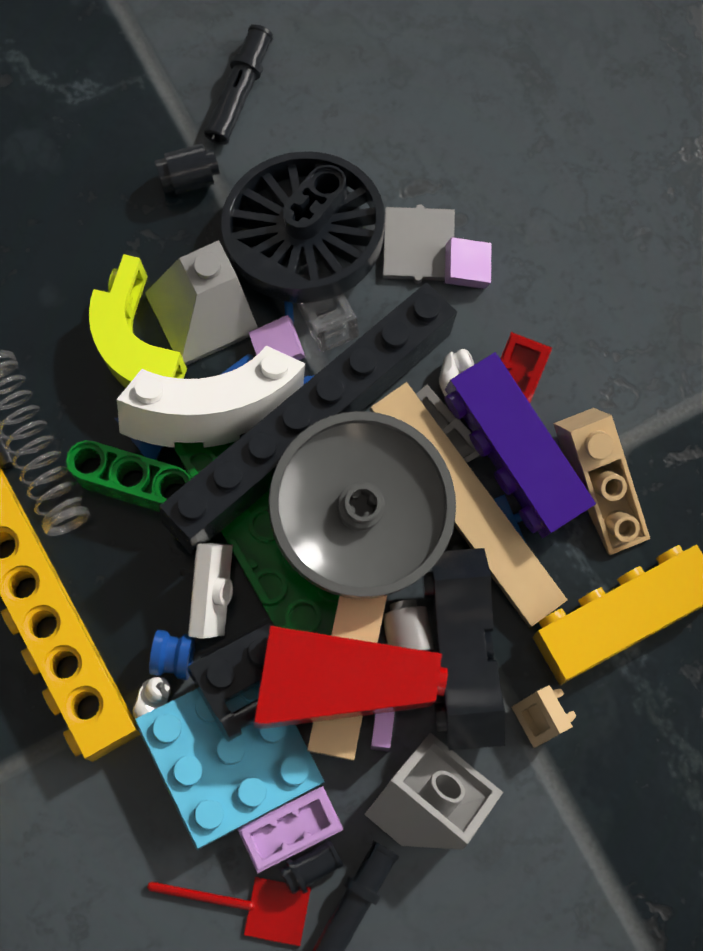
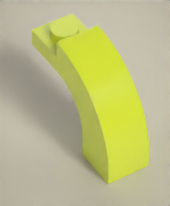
(112, 327)

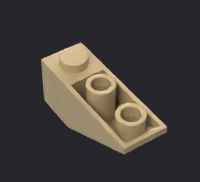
(597, 457)

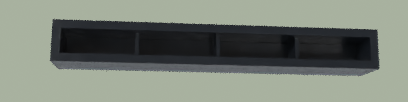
(345, 385)

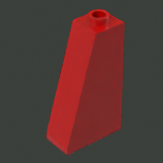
(335, 677)

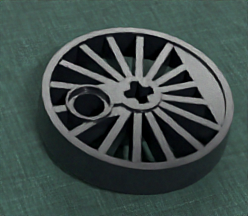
(302, 223)

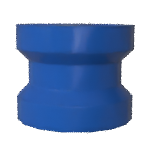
(171, 654)

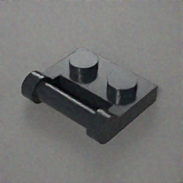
(229, 674)

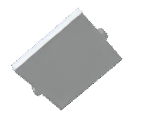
(416, 242)

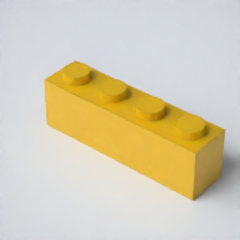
(623, 616)

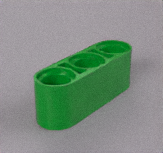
(115, 465)

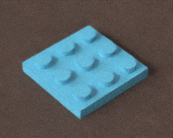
(221, 781)

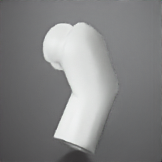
(453, 365)
(151, 695)

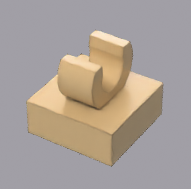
(543, 715)

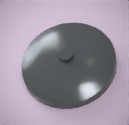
(361, 505)

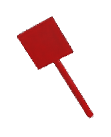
(272, 912)

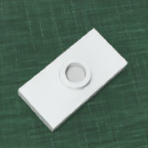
(210, 590)

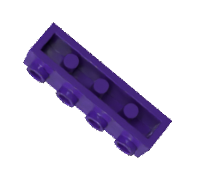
(517, 445)

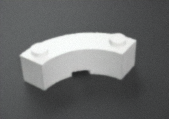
(209, 408)

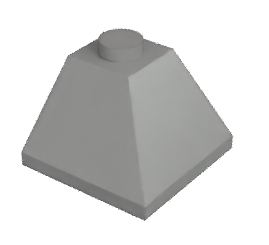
(201, 304)
(434, 799)

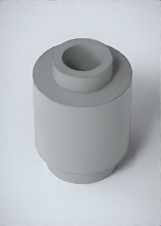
(408, 626)

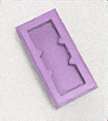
(290, 829)

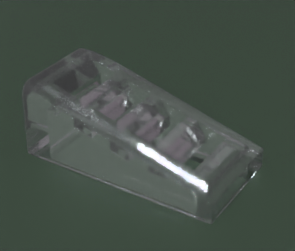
(332, 327)

